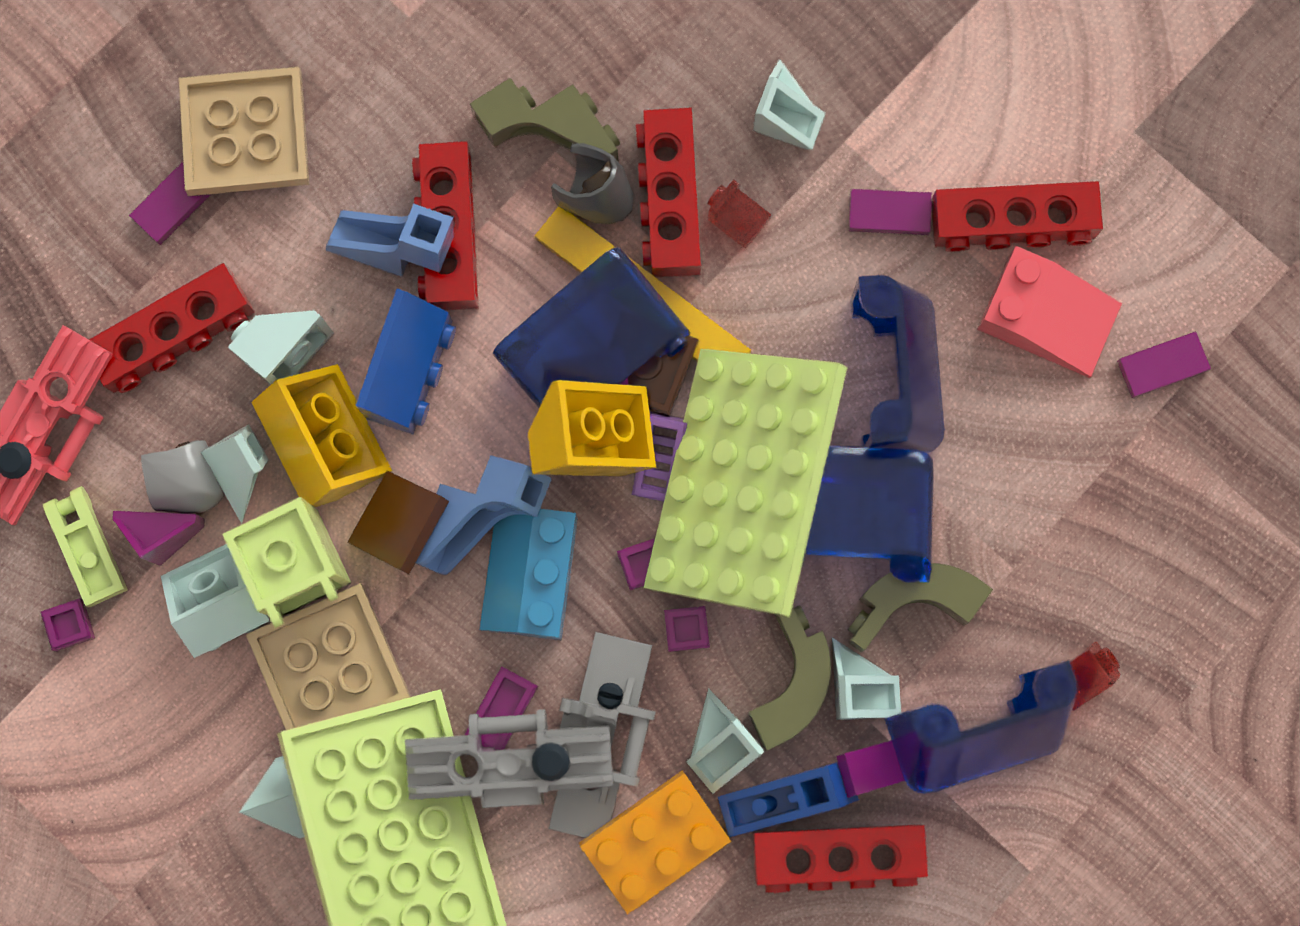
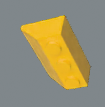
(592, 430)
(320, 435)

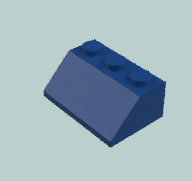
(406, 363)

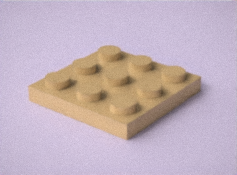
(243, 131)
(328, 660)

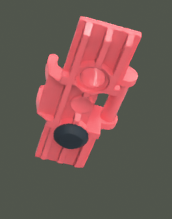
(33, 412)

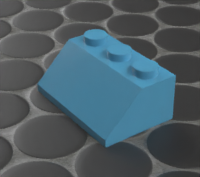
(529, 574)

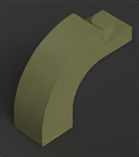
(949, 589)
(807, 689)

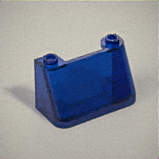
(908, 315)
(592, 330)
(876, 507)
(940, 756)

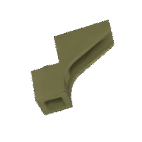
(562, 119)

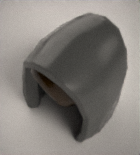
(599, 187)

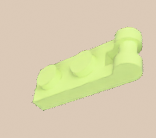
(85, 548)

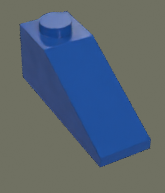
(784, 800)

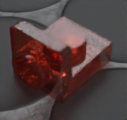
(737, 214)
(1094, 672)

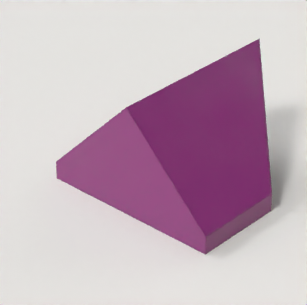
(157, 534)

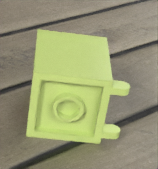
(287, 559)

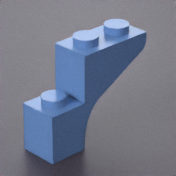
(393, 240)
(503, 491)

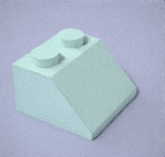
(280, 343)
(210, 602)

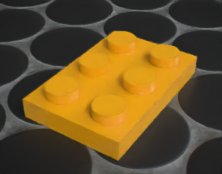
(654, 842)

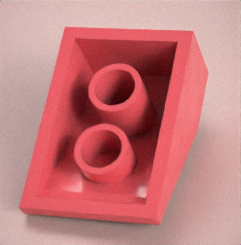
(1049, 312)

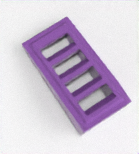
(666, 422)

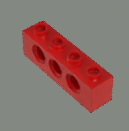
(674, 130)
(451, 163)
(1076, 200)
(178, 307)
(905, 841)

